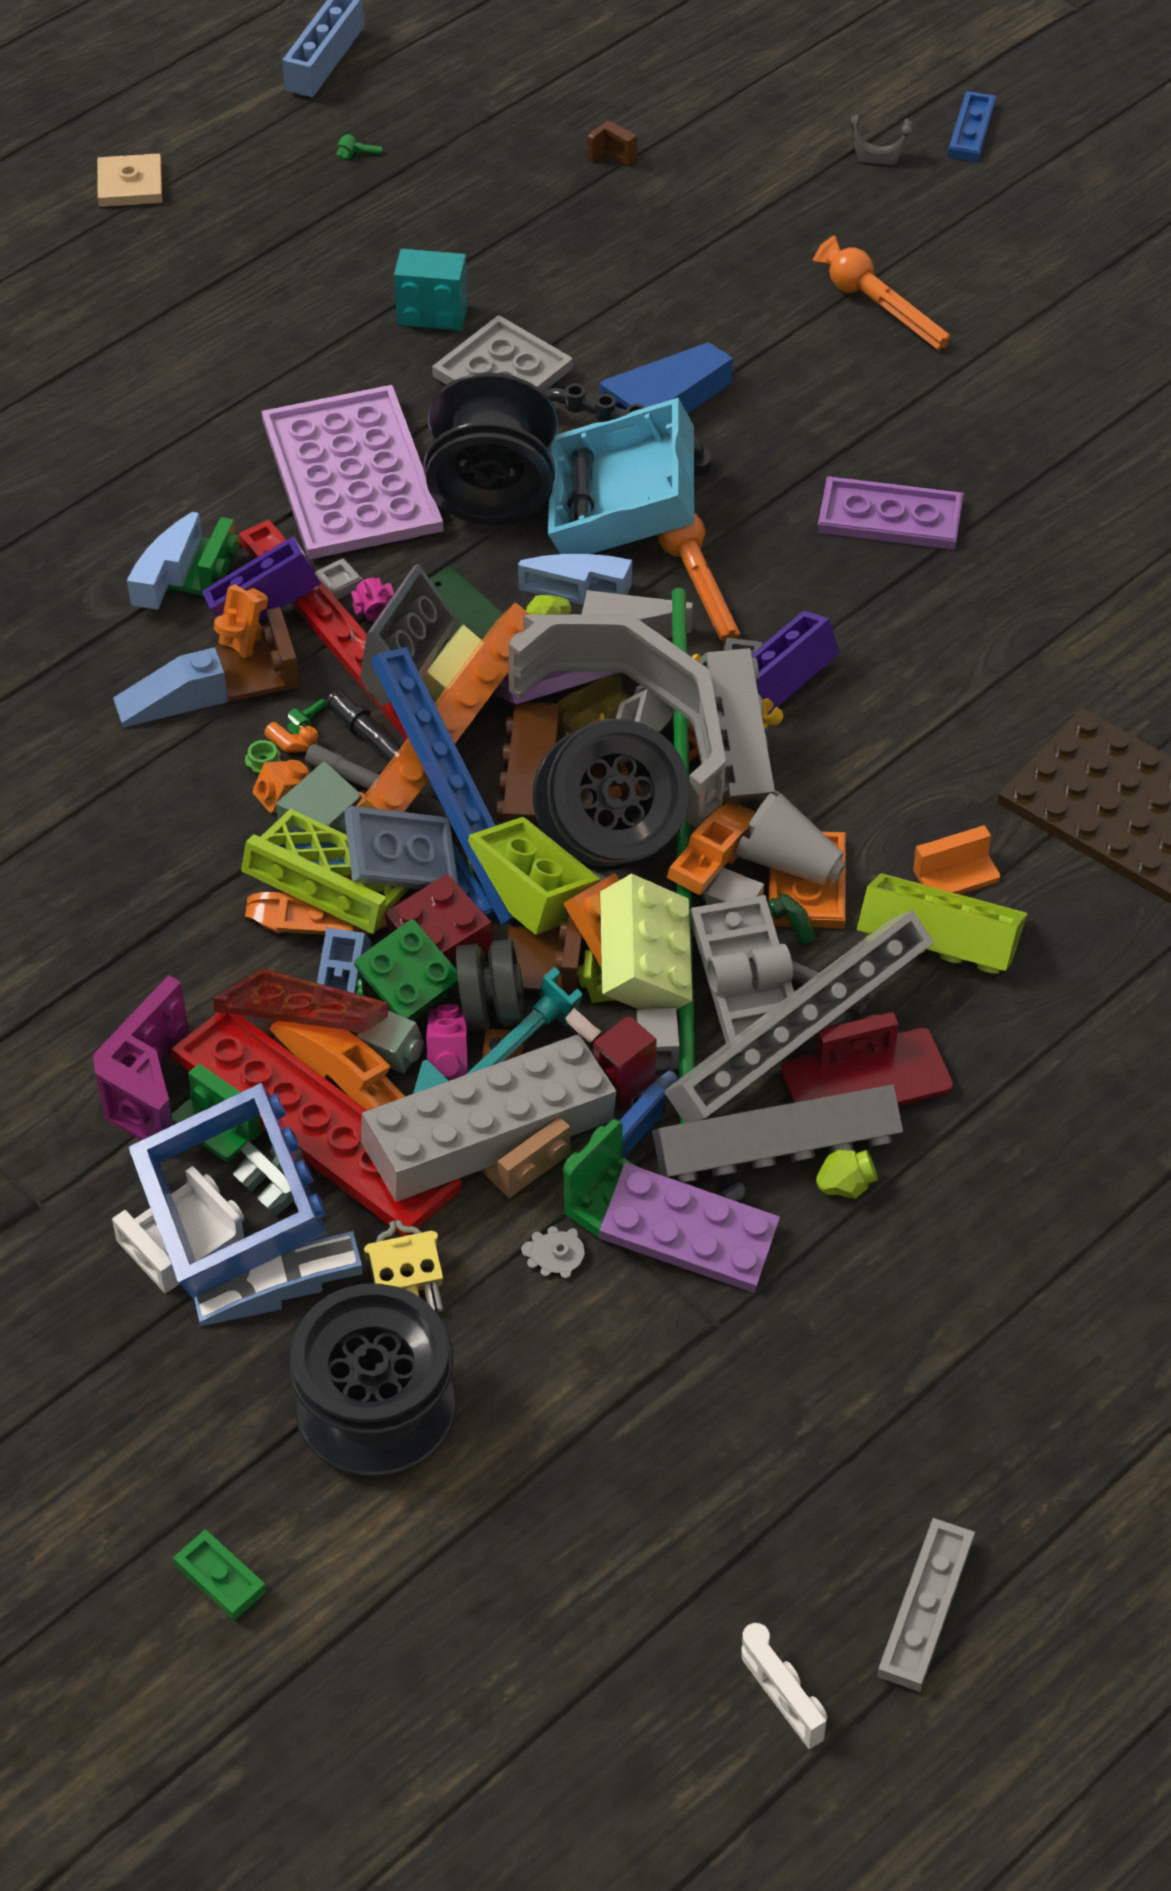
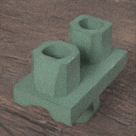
(257, 1168)

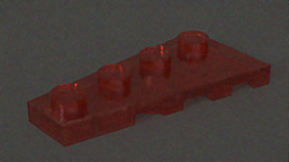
(300, 1001)

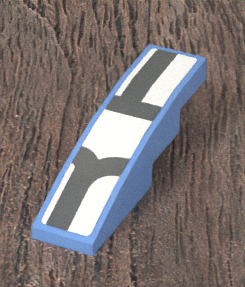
(280, 1279)

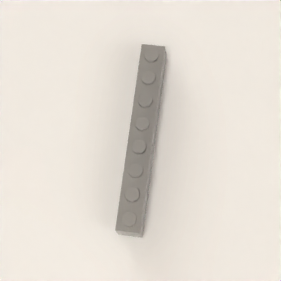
(798, 1017)

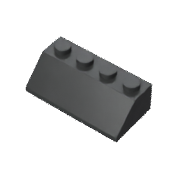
(412, 619)

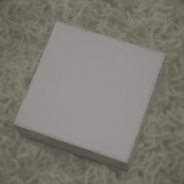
(339, 578)

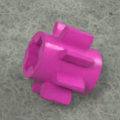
(371, 598)

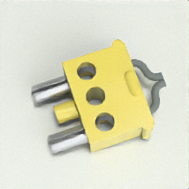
(407, 1254)

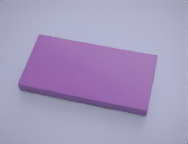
(890, 513)

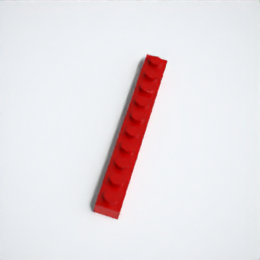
(323, 615)

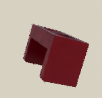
(627, 1059)

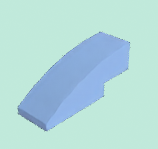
(165, 562)
(574, 574)

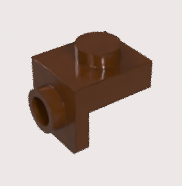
(614, 142)

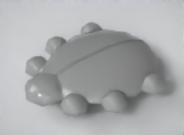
(555, 1251)

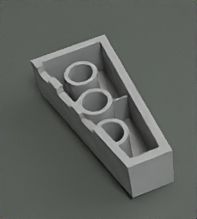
(741, 724)

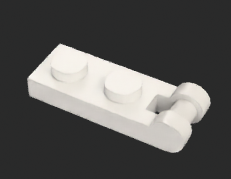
(783, 1686)

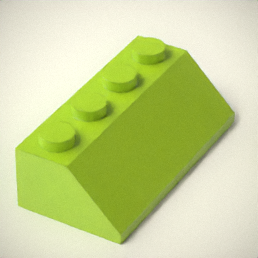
(956, 923)

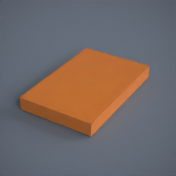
(822, 902)

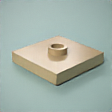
(129, 180)

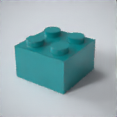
(431, 289)

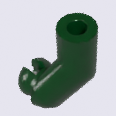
(797, 915)

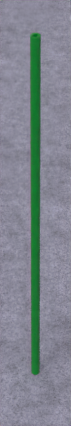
(681, 744)

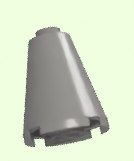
(790, 843)

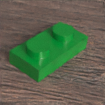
(219, 1574)

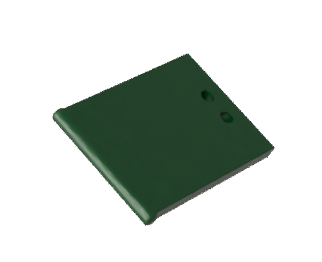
(466, 602)

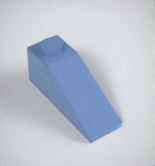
(176, 688)
(338, 959)

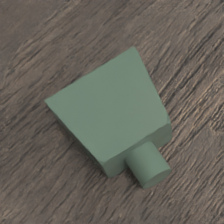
(322, 797)

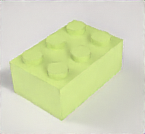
(645, 945)

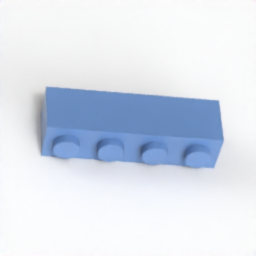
(322, 45)

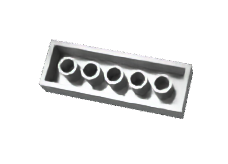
(484, 1116)

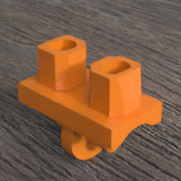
(240, 619)

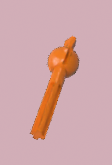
(853, 272)
(686, 543)

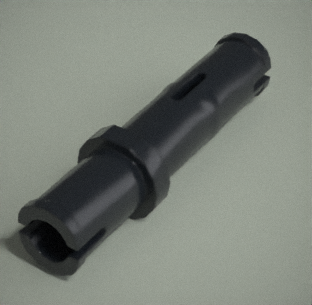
(581, 498)
(359, 721)

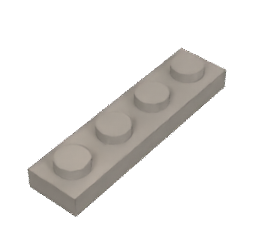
(926, 1605)

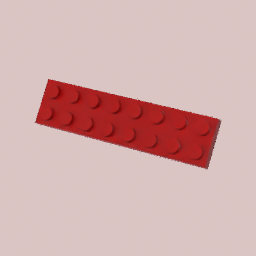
(317, 1111)

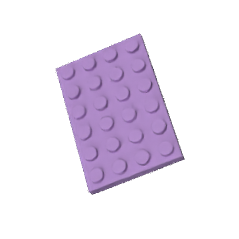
(351, 472)

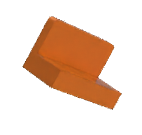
(957, 862)

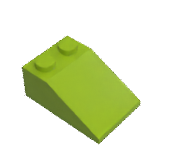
(530, 872)

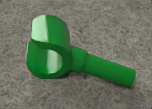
(349, 145)
(300, 719)

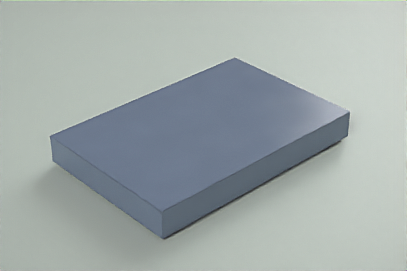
(398, 847)

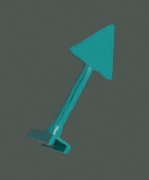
(551, 1004)

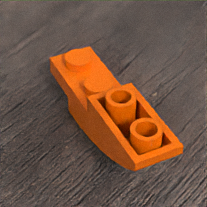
(711, 847)
(343, 1058)

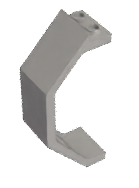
(648, 658)

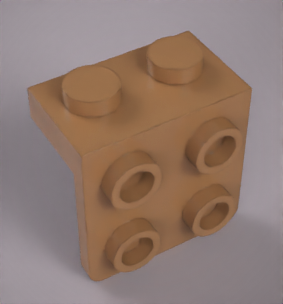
(531, 1158)

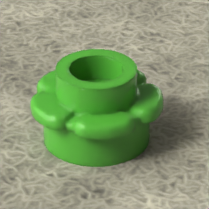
(261, 752)

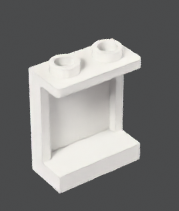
(207, 1221)

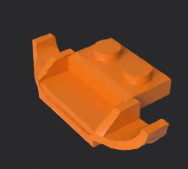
(289, 914)

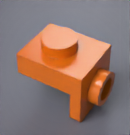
(277, 780)

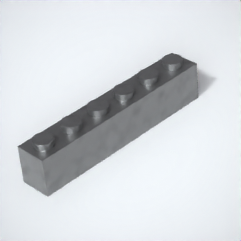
(777, 1131)

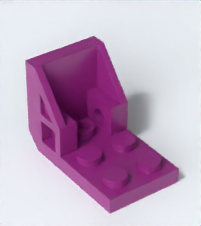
(130, 1062)

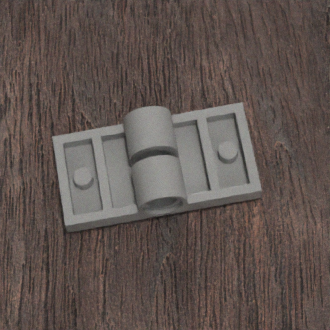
(742, 960)

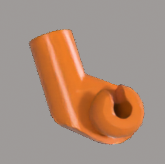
(291, 742)

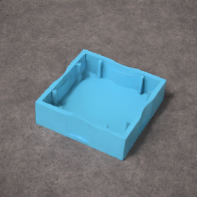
(638, 479)

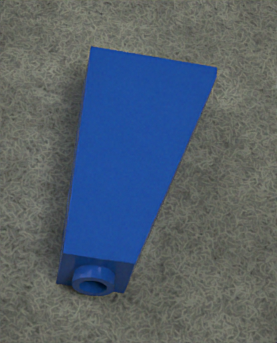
(687, 375)

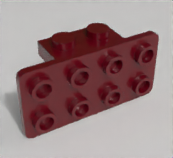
(867, 1057)

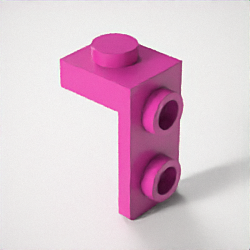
(447, 1041)

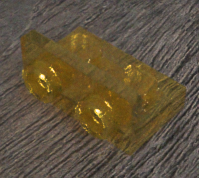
(595, 701)

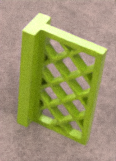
(314, 883)

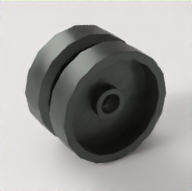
(484, 986)

